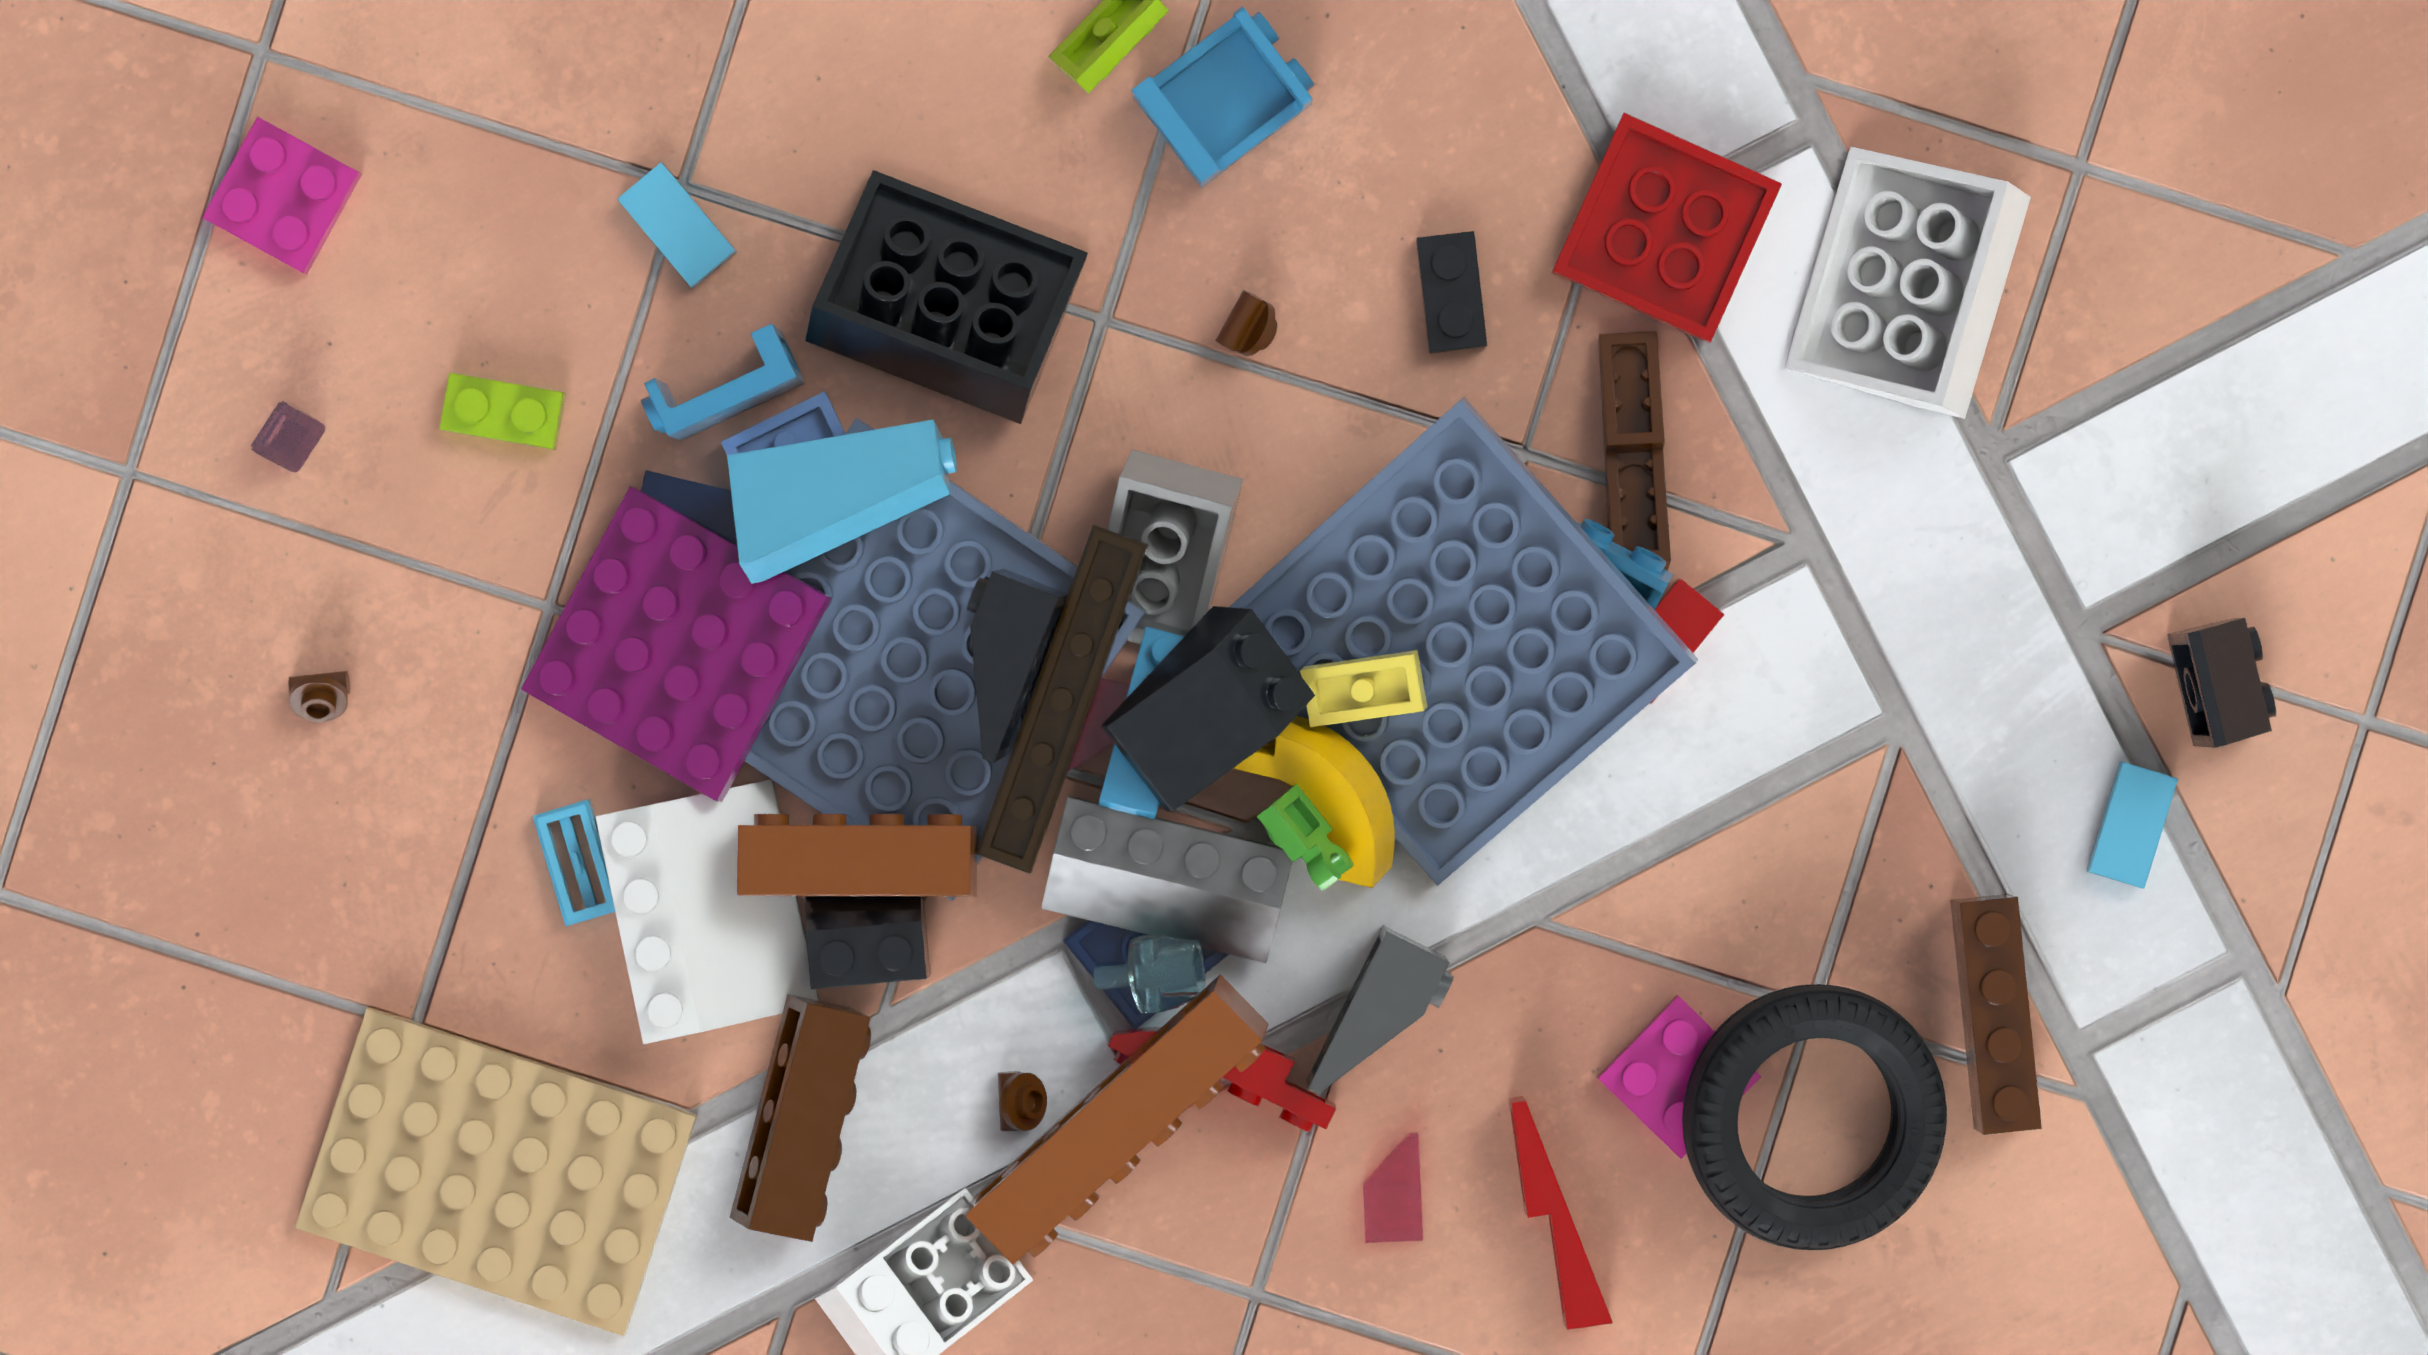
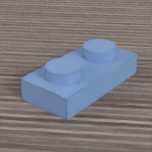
(801, 423)

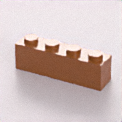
(857, 859)

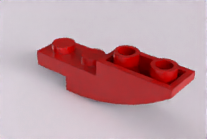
(1260, 1080)

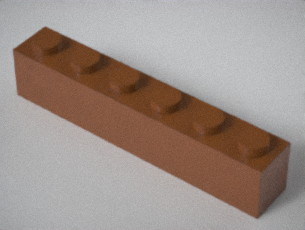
(1118, 1120)

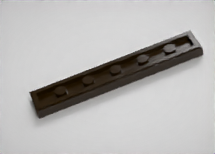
(1062, 699)

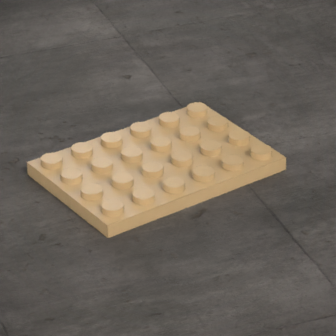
(496, 1171)

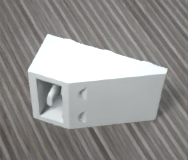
(923, 1286)

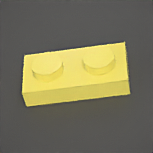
(1365, 688)

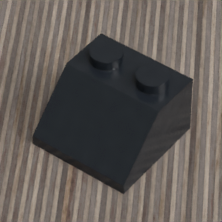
(2222, 682)
(865, 940)

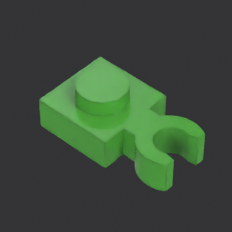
(1301, 832)

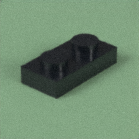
(1451, 292)

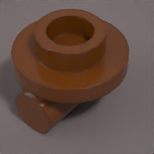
(1249, 325)
(319, 695)
(1020, 1100)

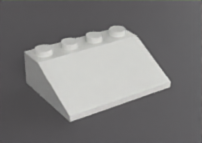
(1908, 281)
(687, 938)

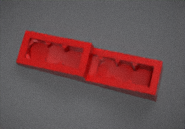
(1578, 1289)

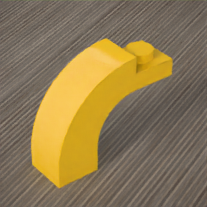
(1340, 788)

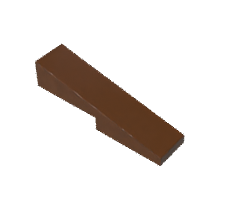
(1634, 441)

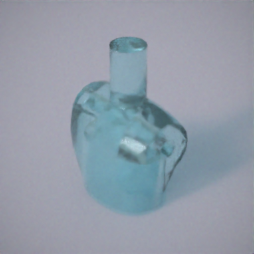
(1159, 971)

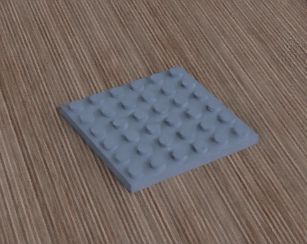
(1516, 623)
(887, 682)

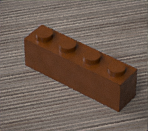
(1996, 1014)
(801, 1118)

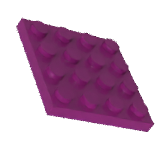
(675, 645)

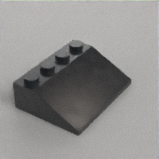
(945, 296)

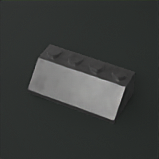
(1167, 879)

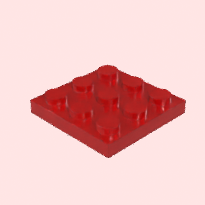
(1666, 228)

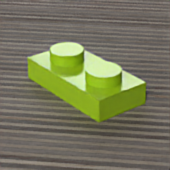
(1105, 39)
(502, 411)

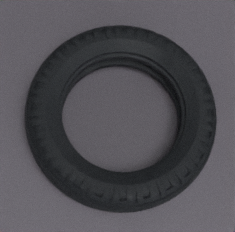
(1895, 1176)

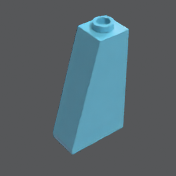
(831, 490)

